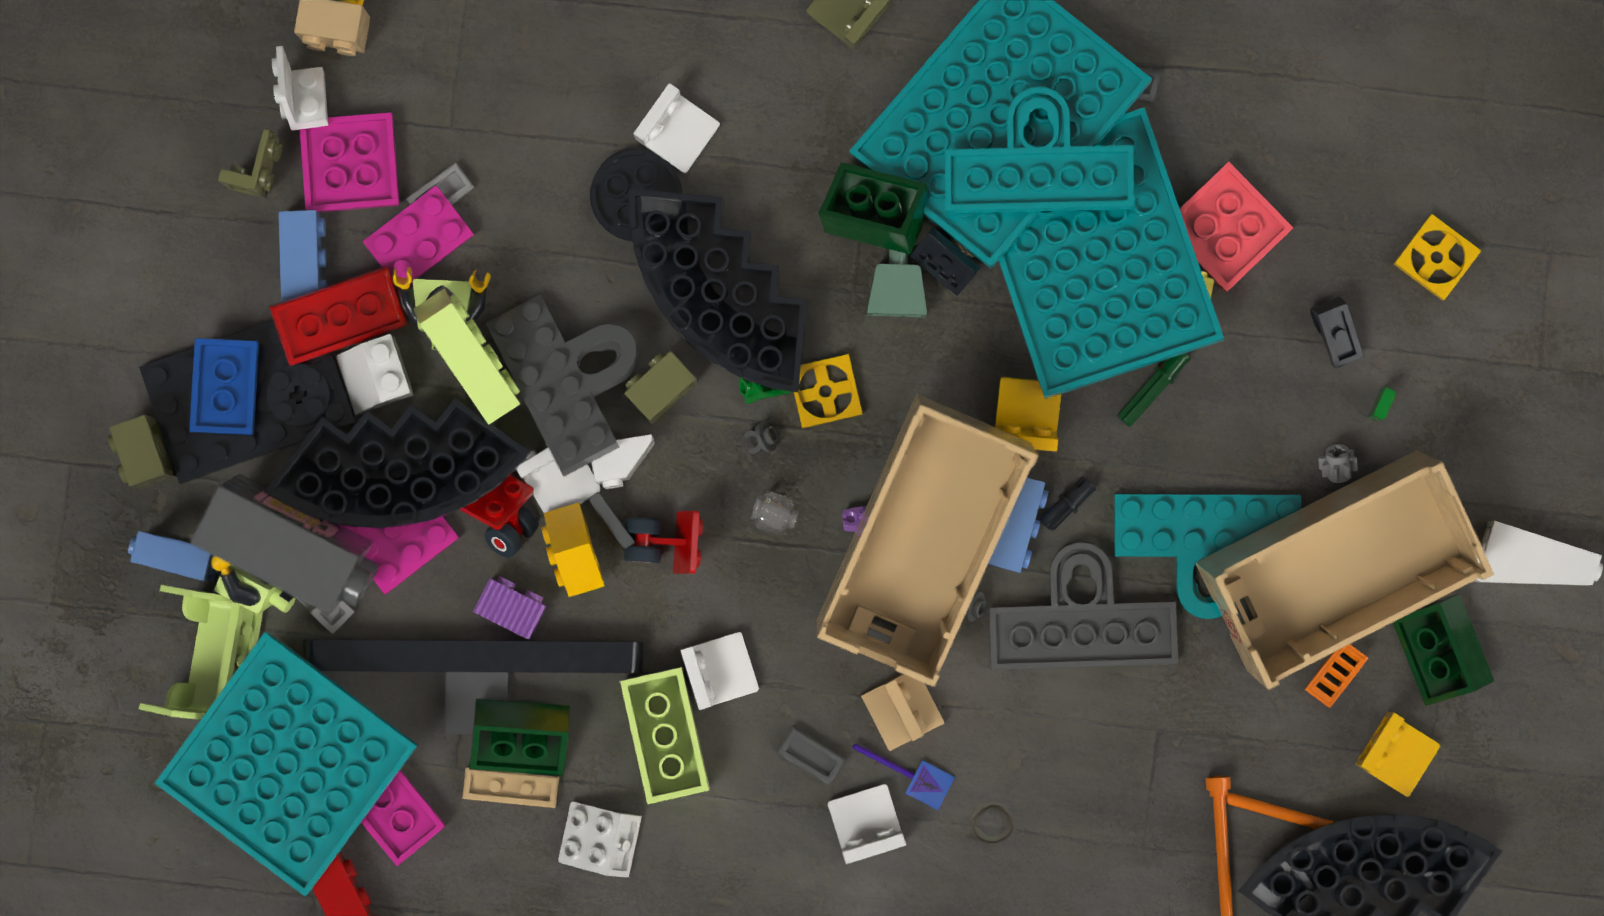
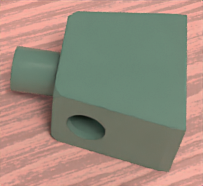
(897, 289)

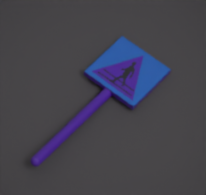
(927, 784)

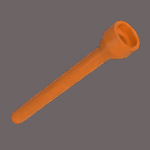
(1218, 789)
(1276, 811)

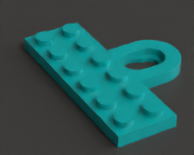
(1039, 177)
(1191, 530)

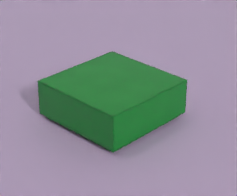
(1382, 404)

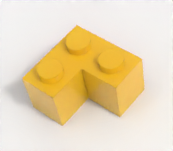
(571, 550)

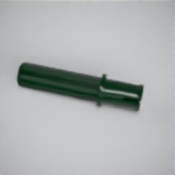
(1152, 388)

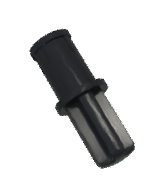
(1067, 504)

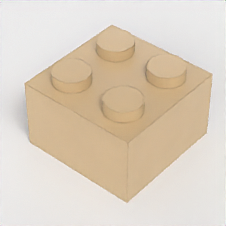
(332, 25)

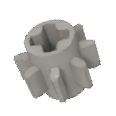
(1338, 463)

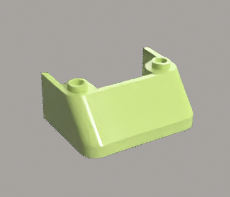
(222, 643)

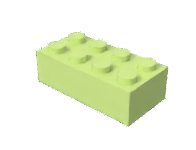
(463, 350)
(665, 735)

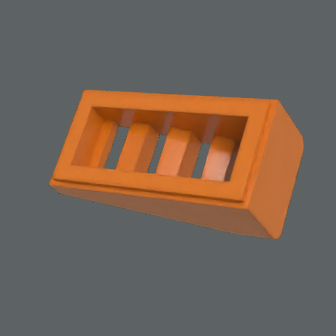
(1352, 670)

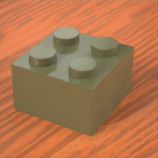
(660, 386)
(141, 452)

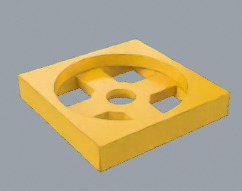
(1451, 237)
(812, 394)

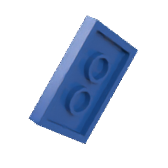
(224, 386)

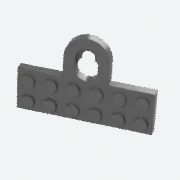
(556, 387)
(1086, 633)

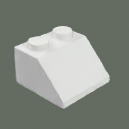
(374, 374)
(622, 462)

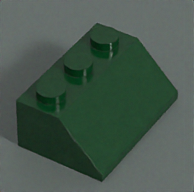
(874, 208)
(1443, 650)
(519, 737)

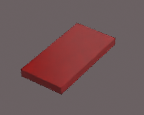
(338, 315)

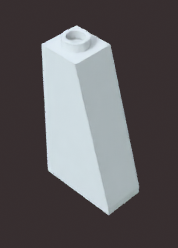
(1535, 559)

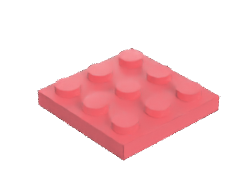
(1231, 226)

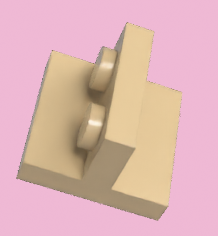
(902, 710)

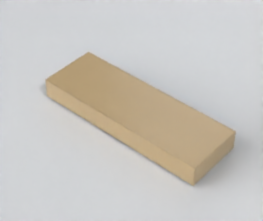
(511, 787)

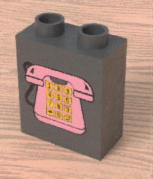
(285, 547)

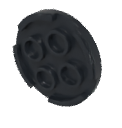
(626, 171)

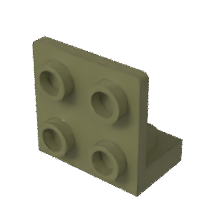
(848, 18)
(261, 178)

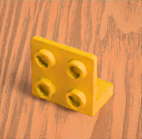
(1027, 413)
(1397, 754)

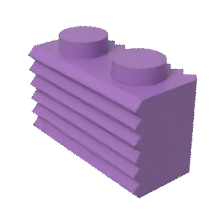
(510, 608)

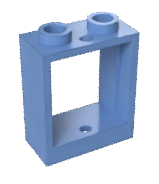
(171, 556)

